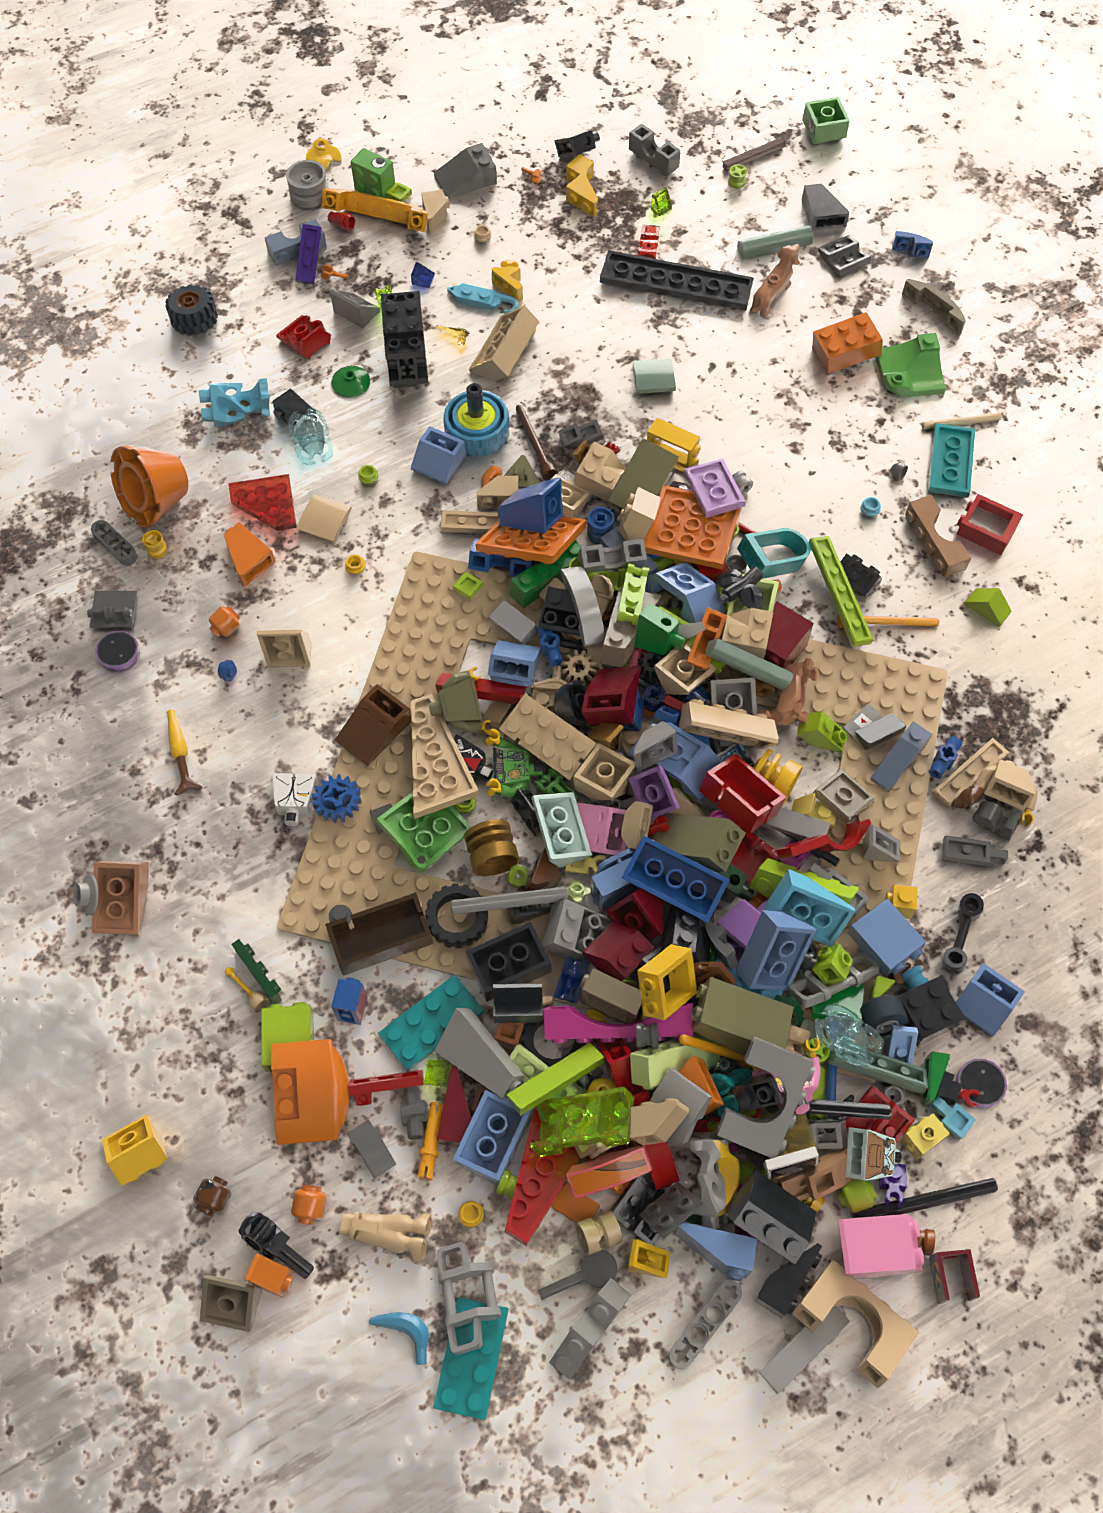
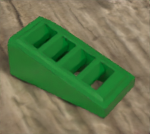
(936, 1066)

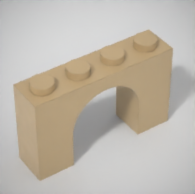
(889, 1331)

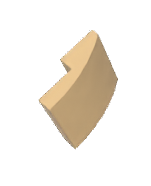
(324, 518)

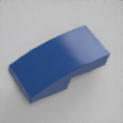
(917, 244)

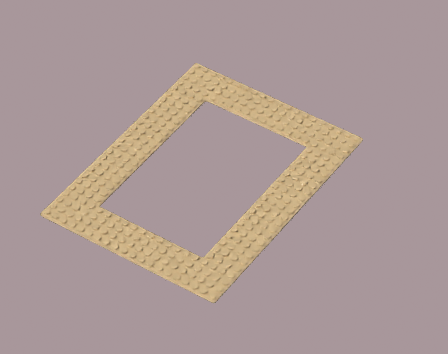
(430, 637)

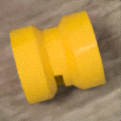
(154, 544)

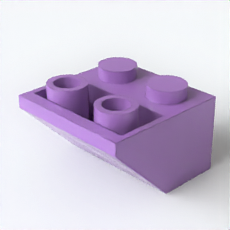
(739, 925)

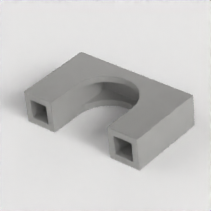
(768, 1134)

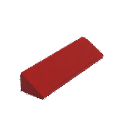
(491, 690)

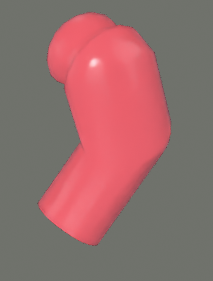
(637, 654)

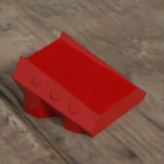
(305, 336)

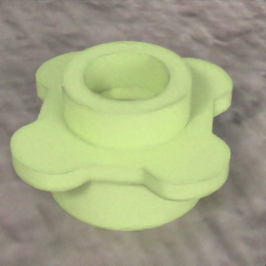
(577, 892)

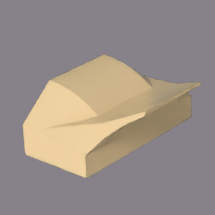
(636, 823)

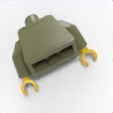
(460, 703)

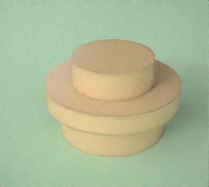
(482, 233)

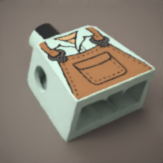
(870, 1155)

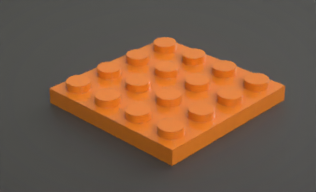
(685, 532)
(532, 545)

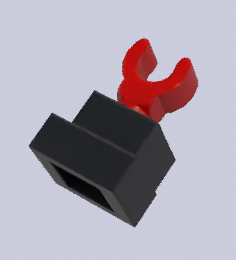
(951, 1091)

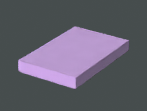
(714, 487)

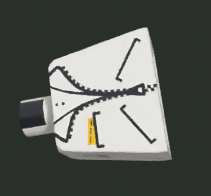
(294, 795)

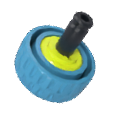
(478, 420)

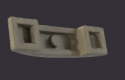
(938, 301)

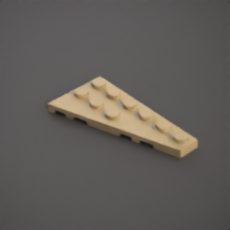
(437, 764)

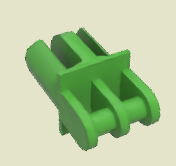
(554, 787)

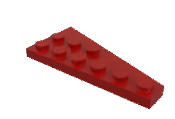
(537, 1186)

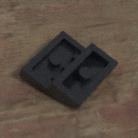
(631, 1203)

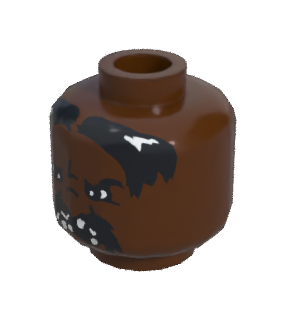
(212, 1196)

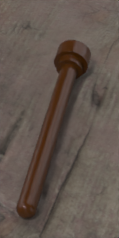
(547, 469)

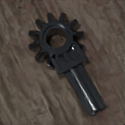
(271, 1241)

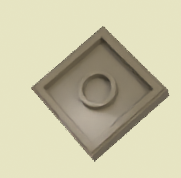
(843, 796)

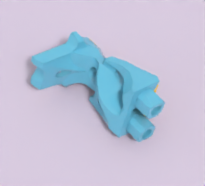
(222, 403)

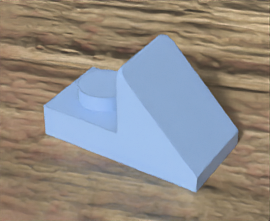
(902, 1043)

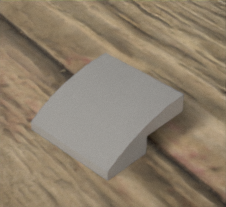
(697, 1100)

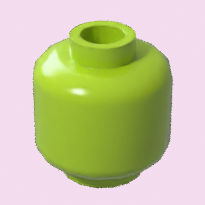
(857, 1195)

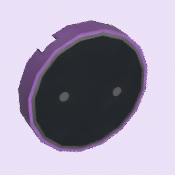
(117, 650)
(986, 1078)

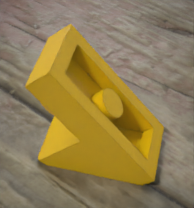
(508, 281)

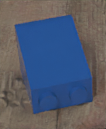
(533, 507)

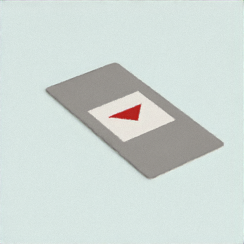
(863, 718)

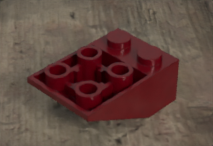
(612, 696)

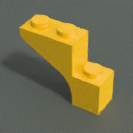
(579, 190)

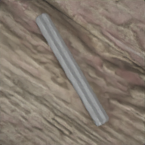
(509, 900)

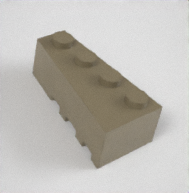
(621, 635)

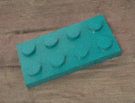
(952, 460)
(420, 1028)
(469, 1377)

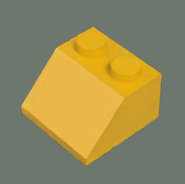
(134, 1150)

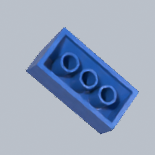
(675, 879)

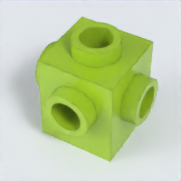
(832, 964)

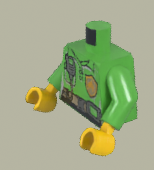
(510, 767)

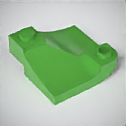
(913, 367)
(425, 836)

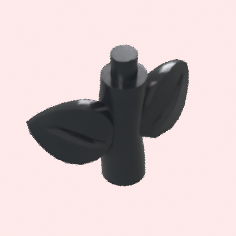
(741, 587)

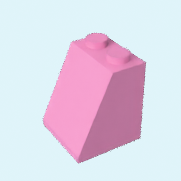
(880, 1246)

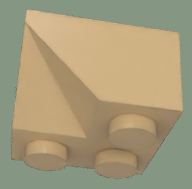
(599, 471)
(638, 514)
(749, 630)
(604, 774)

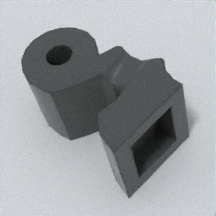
(991, 816)

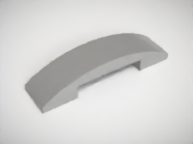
(585, 604)

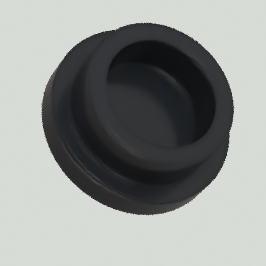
(808, 962)

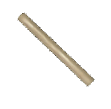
(963, 420)

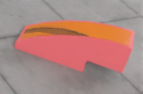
(608, 1171)

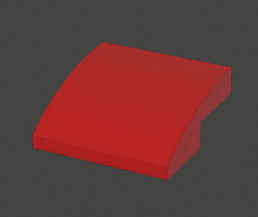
(894, 1127)

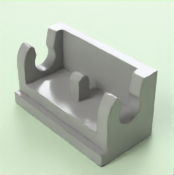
(514, 623)

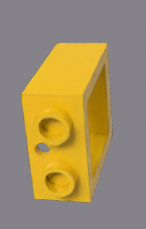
(678, 437)
(676, 962)

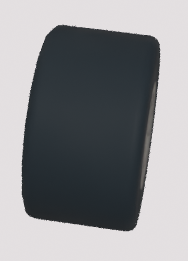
(883, 1013)

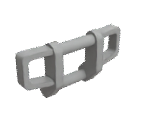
(822, 992)
(473, 1315)

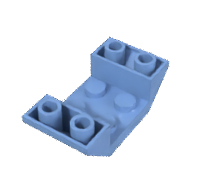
(690, 587)
(689, 763)

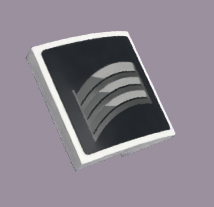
(791, 1163)

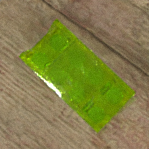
(584, 1120)

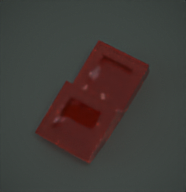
(649, 241)

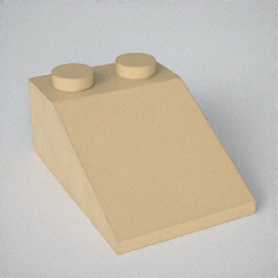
(285, 648)

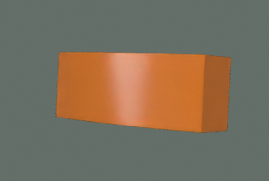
(713, 623)

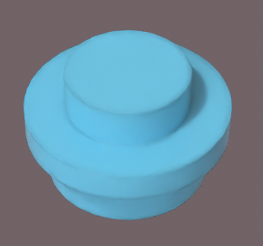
(870, 506)

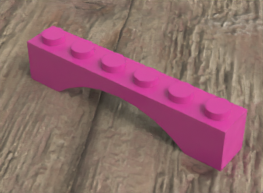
(569, 1023)

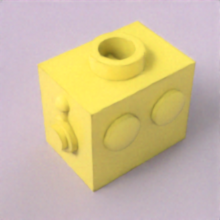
(916, 1140)

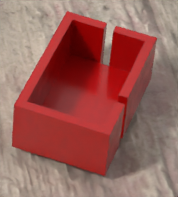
(742, 793)

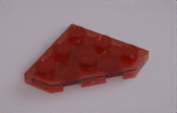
(266, 500)

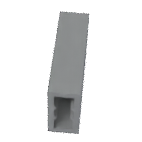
(478, 1054)

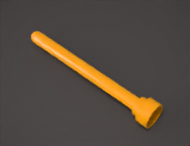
(887, 620)
(710, 1047)

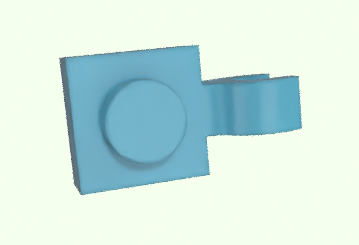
(954, 1119)

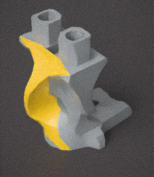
(716, 1178)

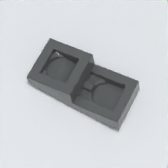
(573, 435)

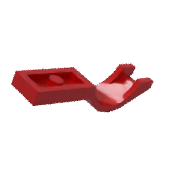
(853, 834)

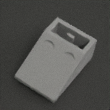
(572, 929)

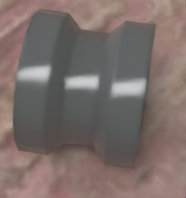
(647, 1035)

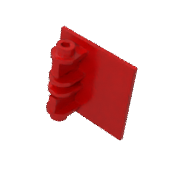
(752, 854)

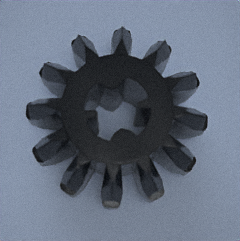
(647, 666)

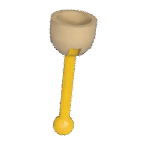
(257, 999)

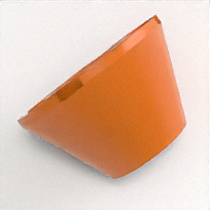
(147, 482)

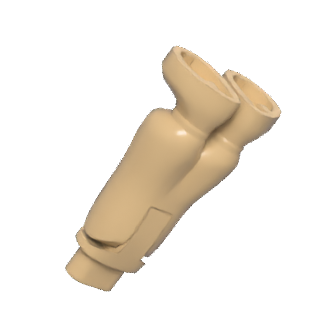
(389, 1232)

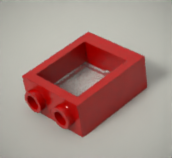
(987, 523)

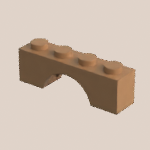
(947, 555)

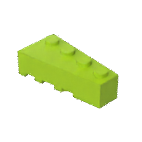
(772, 872)

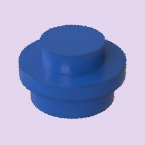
(227, 670)

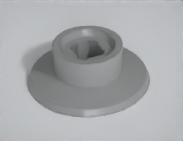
(86, 894)

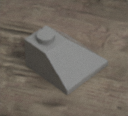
(655, 745)

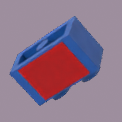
(349, 1001)

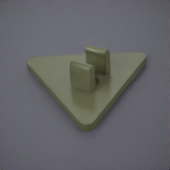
(524, 471)

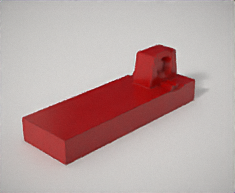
(363, 1087)

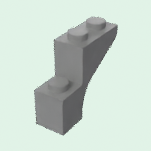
(589, 1328)

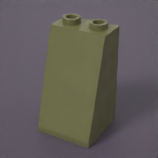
(647, 469)
(702, 839)
(736, 1015)

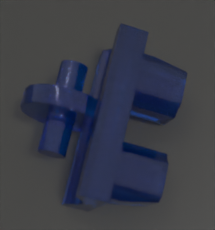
(569, 982)

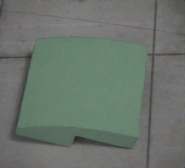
(654, 376)

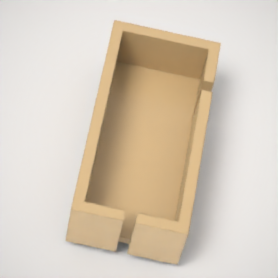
(547, 737)

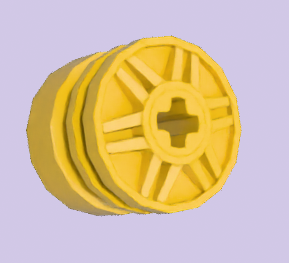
(780, 777)

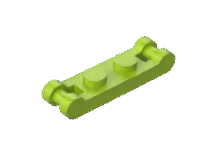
(632, 594)

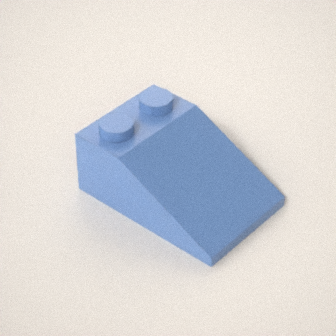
(723, 1250)

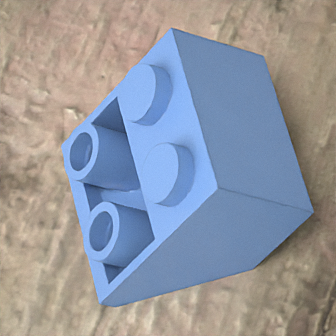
(438, 455)
(988, 999)

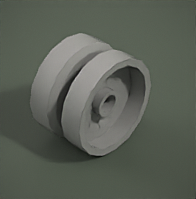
(306, 183)

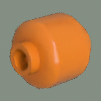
(224, 621)
(308, 1204)

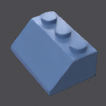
(775, 951)
(491, 1138)

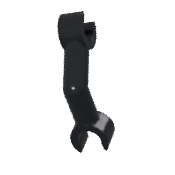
(570, 643)

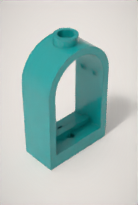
(754, 556)

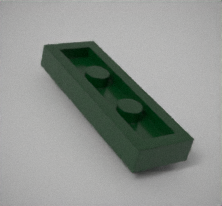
(258, 971)

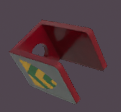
(967, 1269)

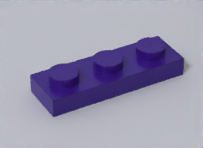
(308, 254)

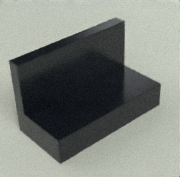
(517, 1003)

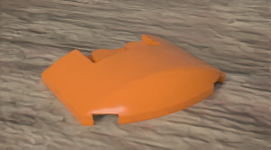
(308, 1091)

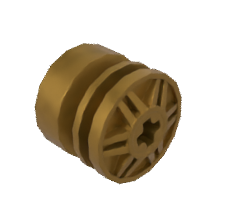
(491, 848)

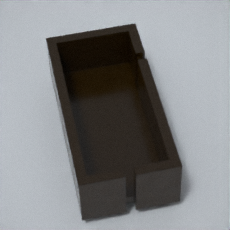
(379, 934)

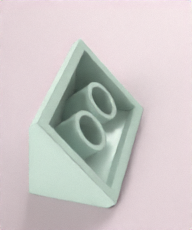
(561, 828)

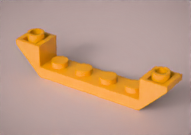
(375, 206)

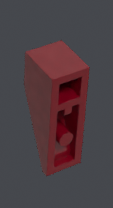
(455, 1112)

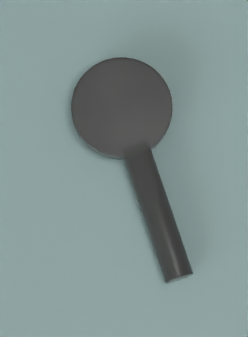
(595, 1270)

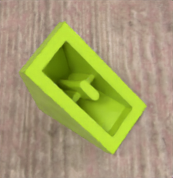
(989, 604)

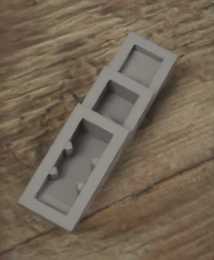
(802, 1350)

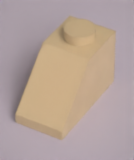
(436, 206)

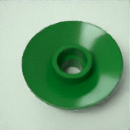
(350, 381)

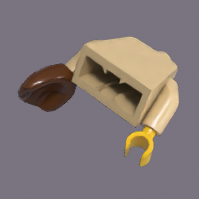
(1005, 784)

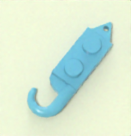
(481, 297)

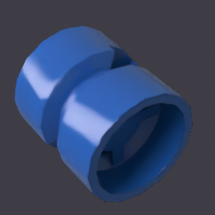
(599, 522)

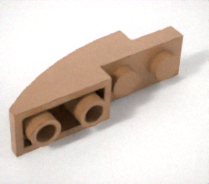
(818, 1180)

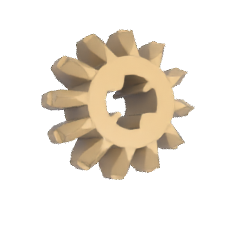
(587, 665)

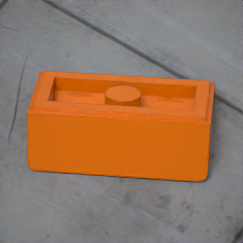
(575, 1208)

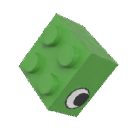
(826, 120)
(372, 173)

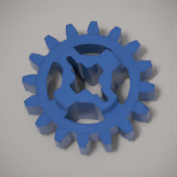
(348, 798)

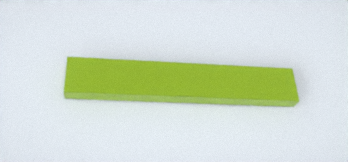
(840, 591)

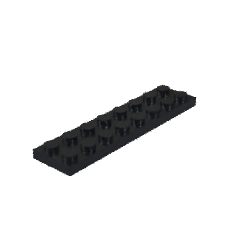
(677, 280)

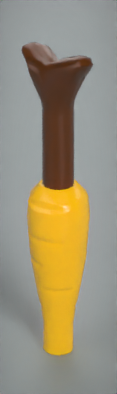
(179, 752)

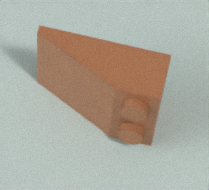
(120, 896)

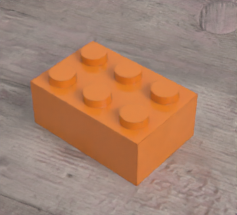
(847, 343)

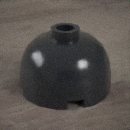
(569, 702)

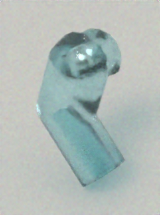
(724, 1067)

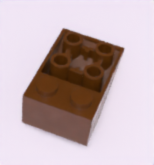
(374, 725)

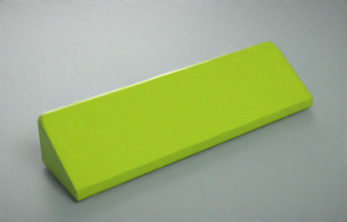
(555, 1078)

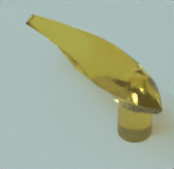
(457, 331)

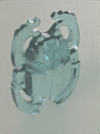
(310, 435)
(847, 1035)

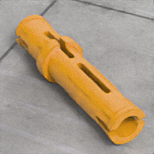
(430, 1143)

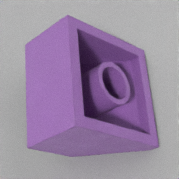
(654, 789)

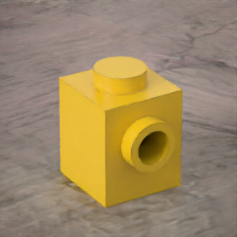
(904, 899)

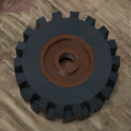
(191, 309)

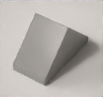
(880, 846)

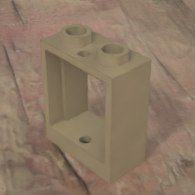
(611, 997)

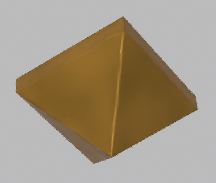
(581, 452)

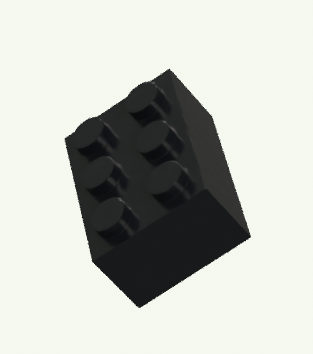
(509, 959)

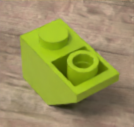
(822, 732)

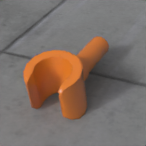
(534, 175)
(329, 271)

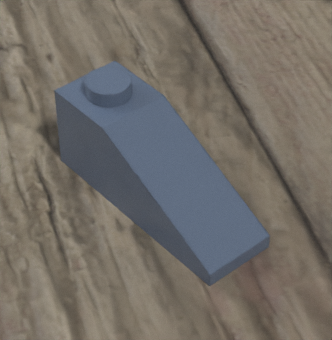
(901, 756)

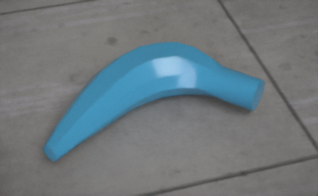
(410, 1325)

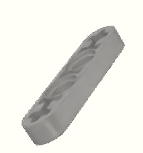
(705, 1324)

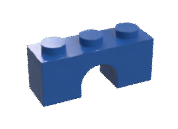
(483, 562)

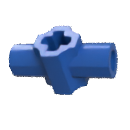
(550, 646)
(945, 757)

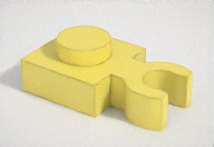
(584, 865)

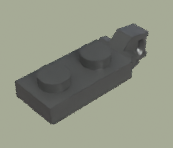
(972, 851)

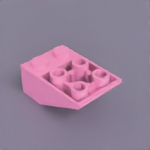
(603, 828)

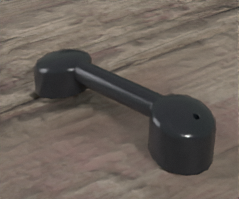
(969, 910)

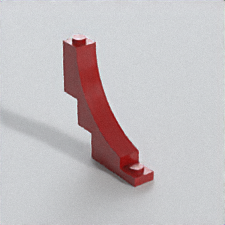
(618, 1064)

